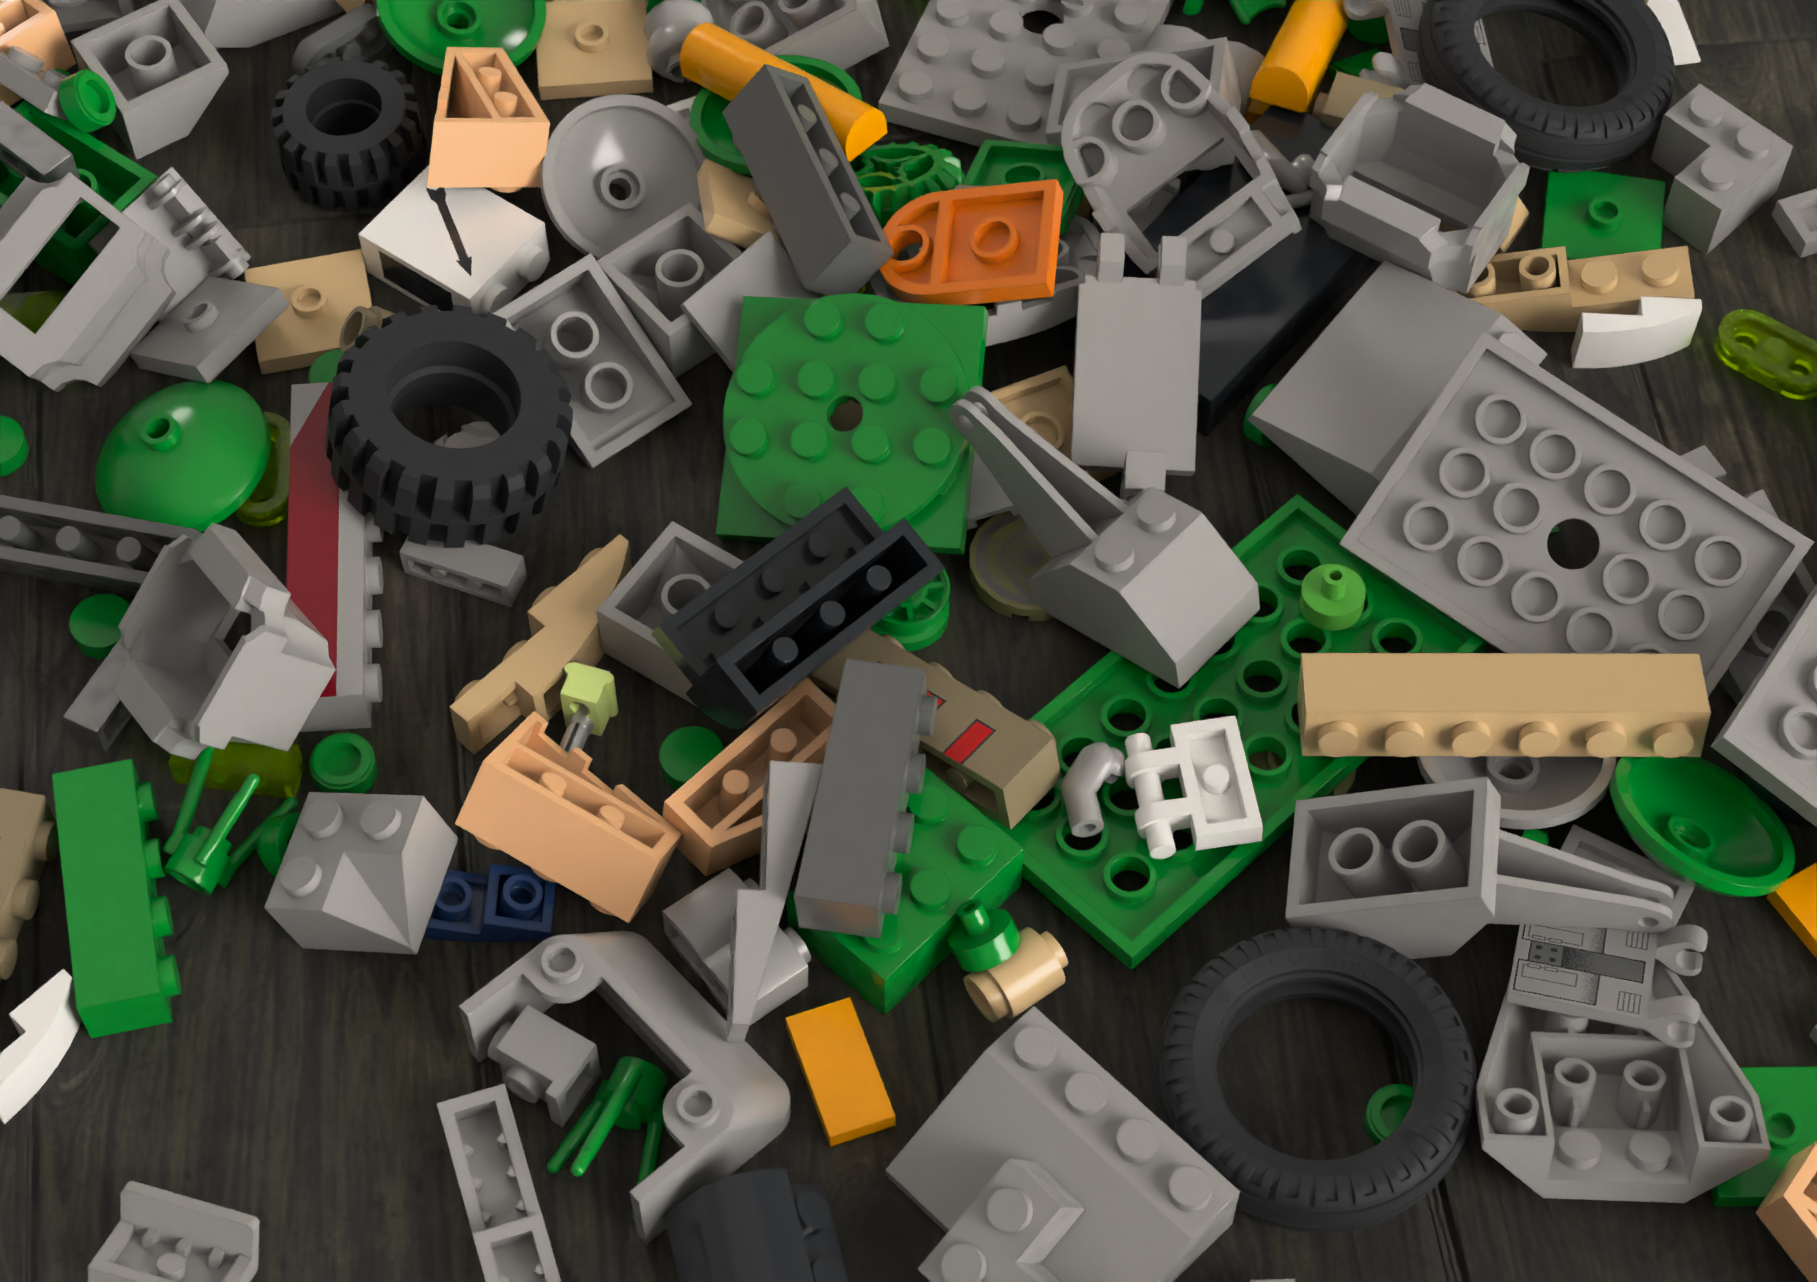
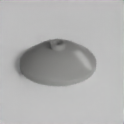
(624, 144)
(1532, 789)

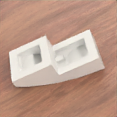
(1617, 340)
(46, 1030)

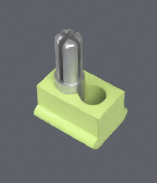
(587, 703)

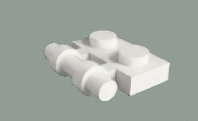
(1214, 784)

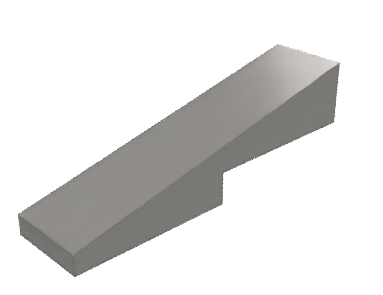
(755, 914)
(497, 1188)

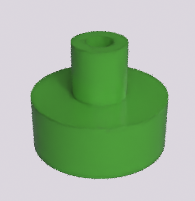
(1332, 597)

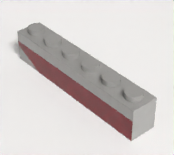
(332, 568)

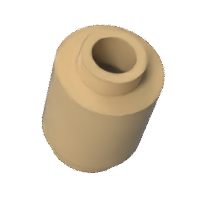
(1021, 979)

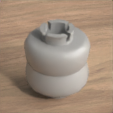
(666, 31)

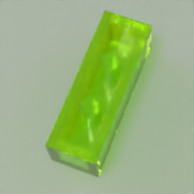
(277, 769)

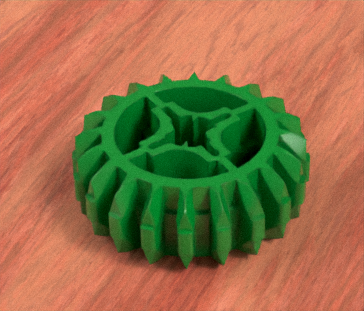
(903, 172)

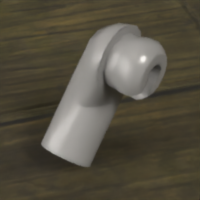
(1292, 176)
(1079, 786)

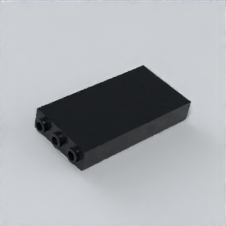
(1271, 300)

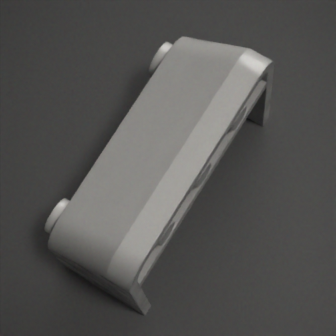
(726, 1094)

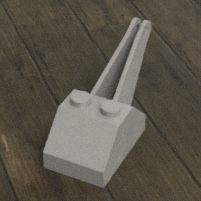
(1123, 571)
(1435, 868)

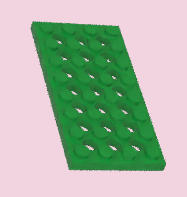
(1180, 885)

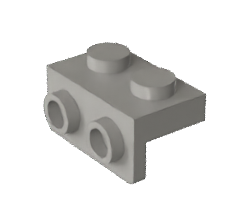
(176, 1241)

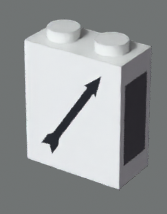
(455, 247)

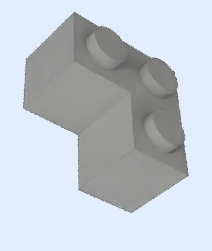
(1720, 166)
(1006, 1229)

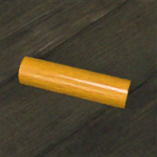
(1300, 54)
(728, 63)

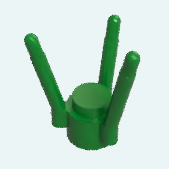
(201, 857)
(626, 1101)

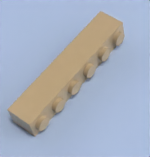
(1502, 704)

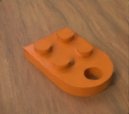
(977, 244)

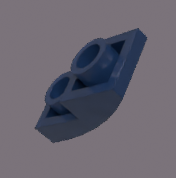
(493, 907)

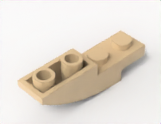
(1549, 293)
(532, 670)

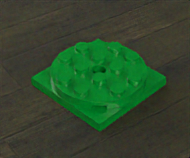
(904, 456)

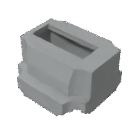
(1405, 168)
(107, 306)
(184, 677)

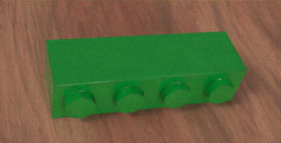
(113, 898)

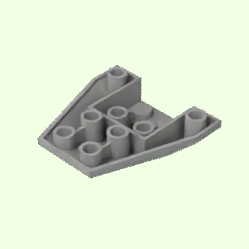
(1613, 1108)

